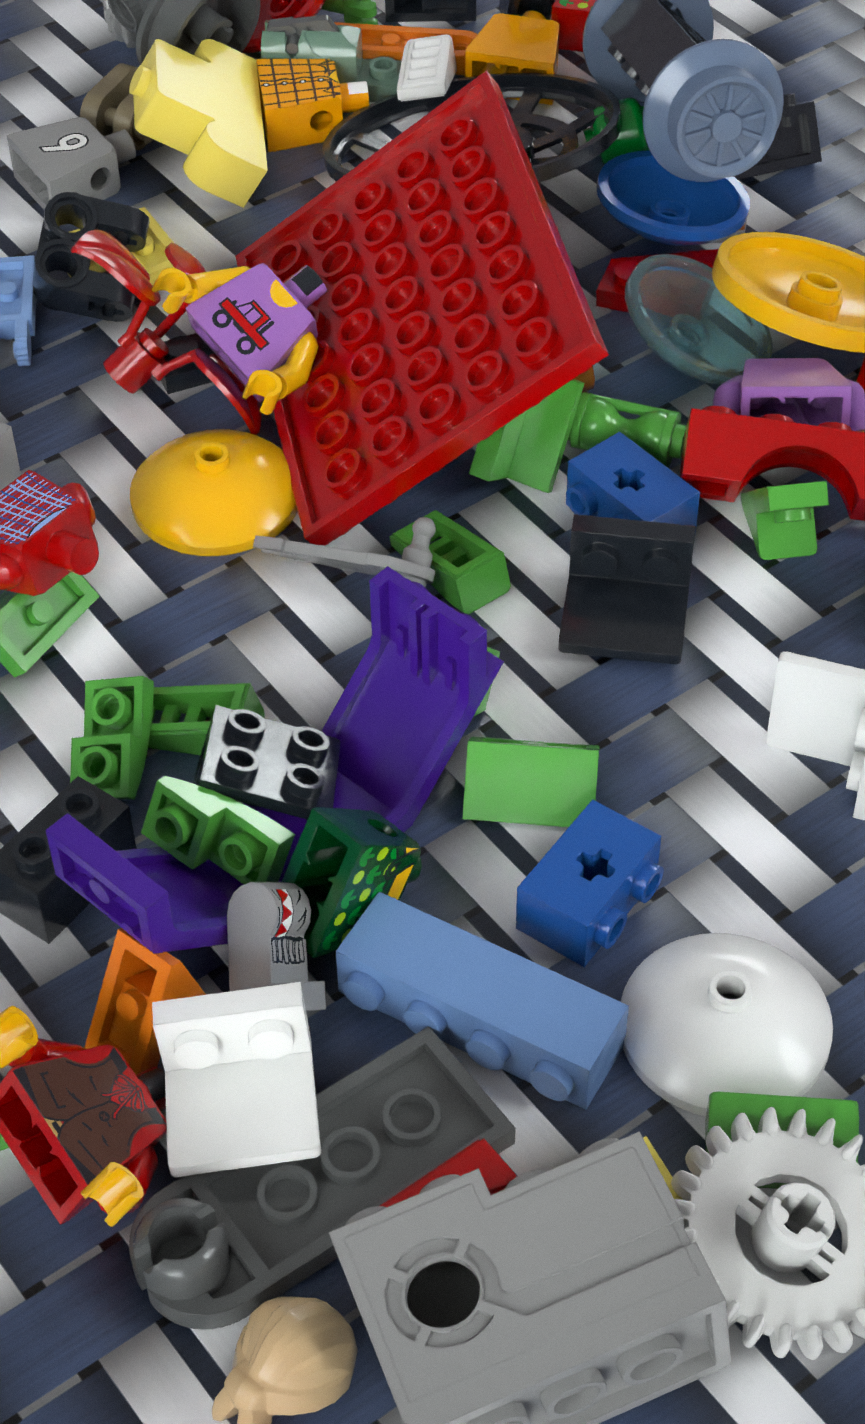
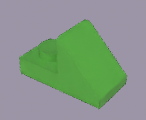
(784, 518)

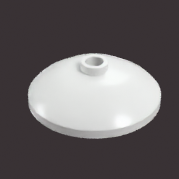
(696, 1042)

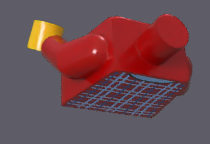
(44, 534)

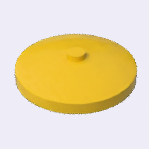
(796, 286)

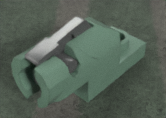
(322, 39)

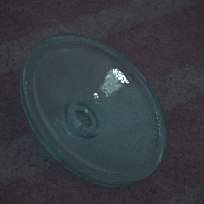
(691, 321)

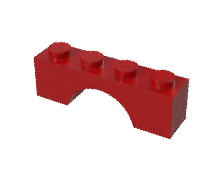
(731, 449)

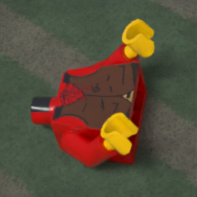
(79, 1120)

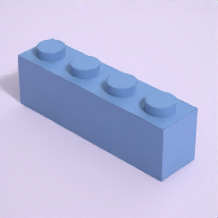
(482, 1000)

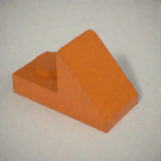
(126, 997)

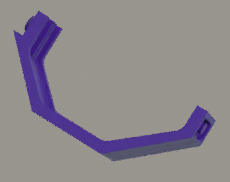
(395, 737)

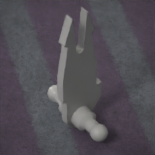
(413, 565)

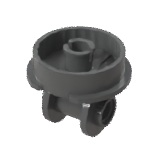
(187, 22)

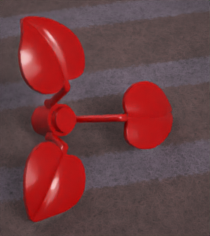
(143, 353)

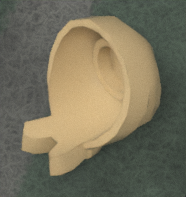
(288, 1362)

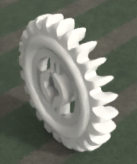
(819, 1187)

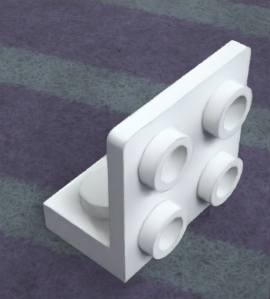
(821, 715)
(237, 1079)

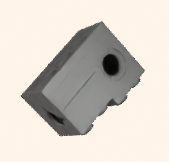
(539, 1298)

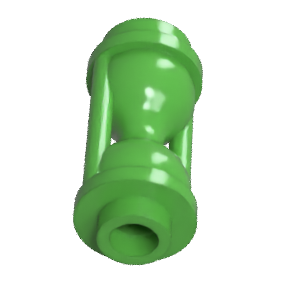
(655, 431)

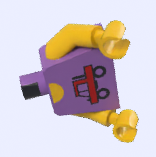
(252, 323)

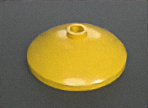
(213, 492)

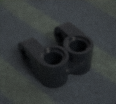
(86, 291)

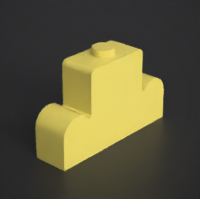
(207, 110)

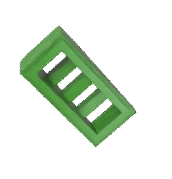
(465, 566)
(197, 704)

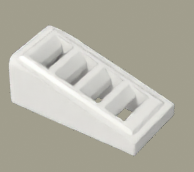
(426, 68)

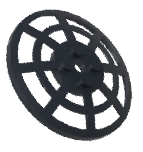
(527, 87)

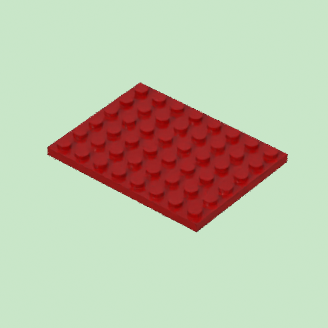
(436, 313)

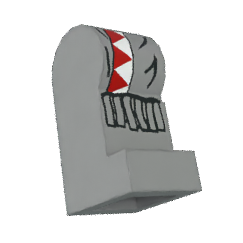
(268, 939)

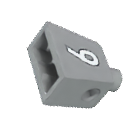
(69, 159)

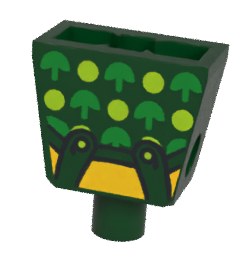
(344, 865)

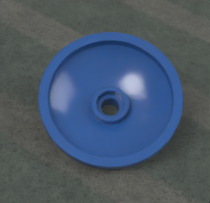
(668, 207)

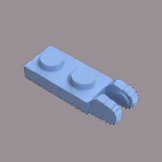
(18, 305)

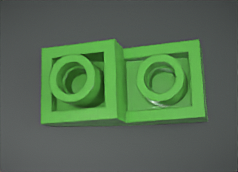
(114, 735)
(206, 826)

